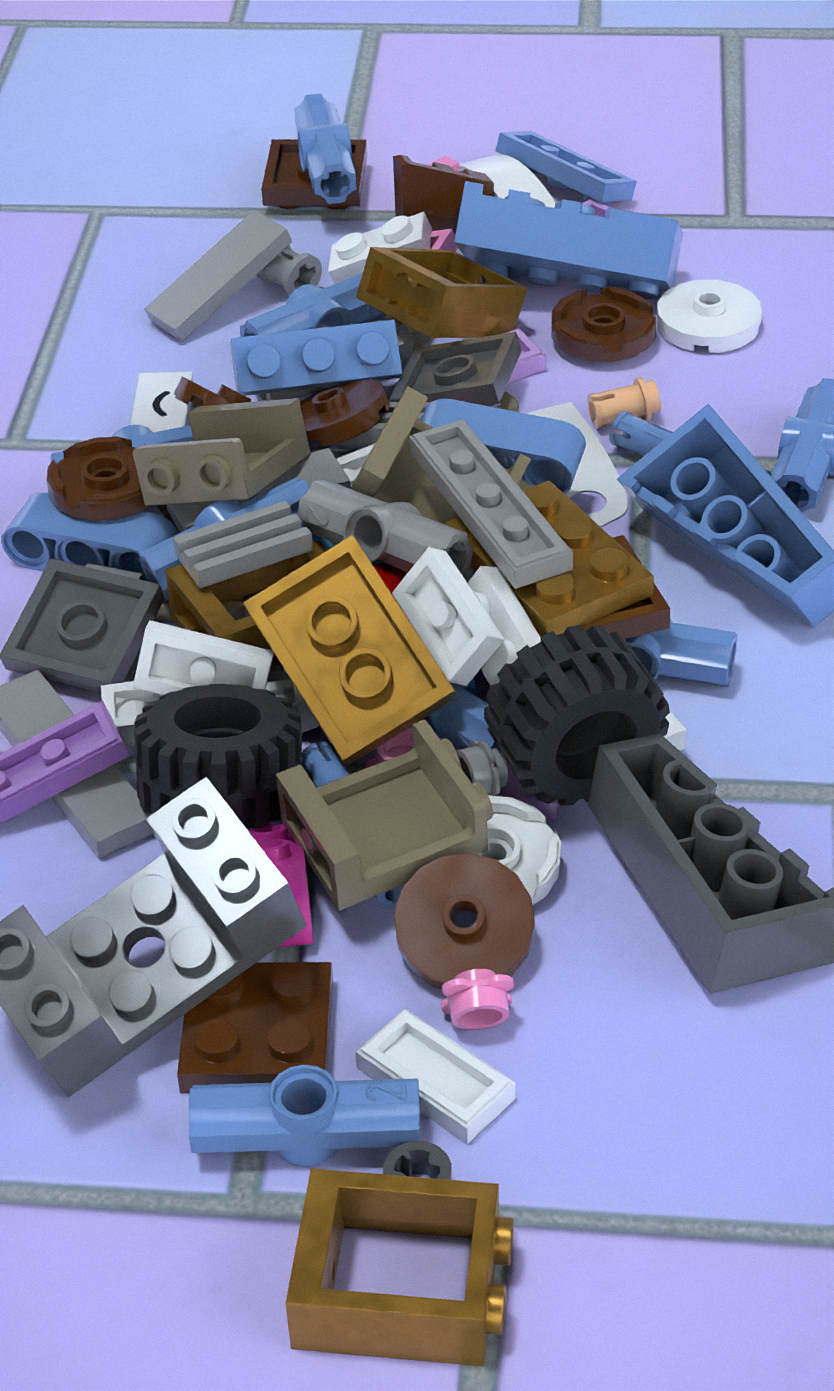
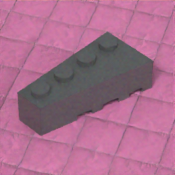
(706, 869)

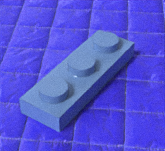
(566, 168)
(315, 357)

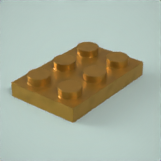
(602, 573)
(350, 650)

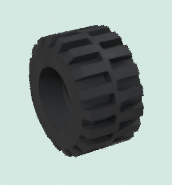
(565, 703)
(220, 733)

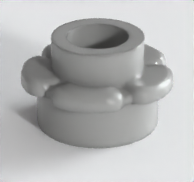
(484, 765)

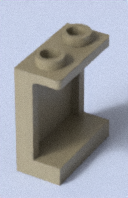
(232, 453)
(395, 475)
(386, 819)

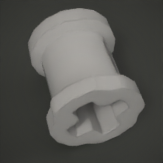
(292, 267)

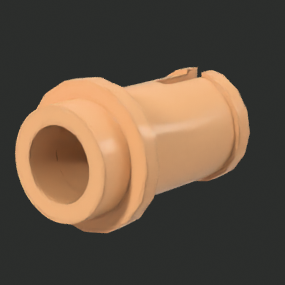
(640, 399)

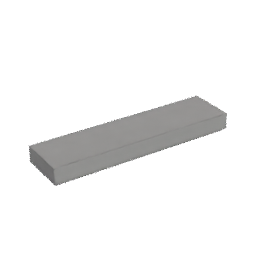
(491, 504)
(99, 807)

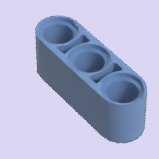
(549, 443)
(46, 533)

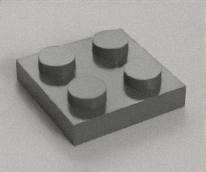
(462, 370)
(82, 626)

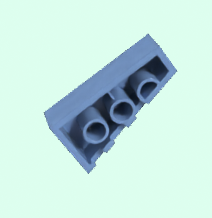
(568, 242)
(732, 509)

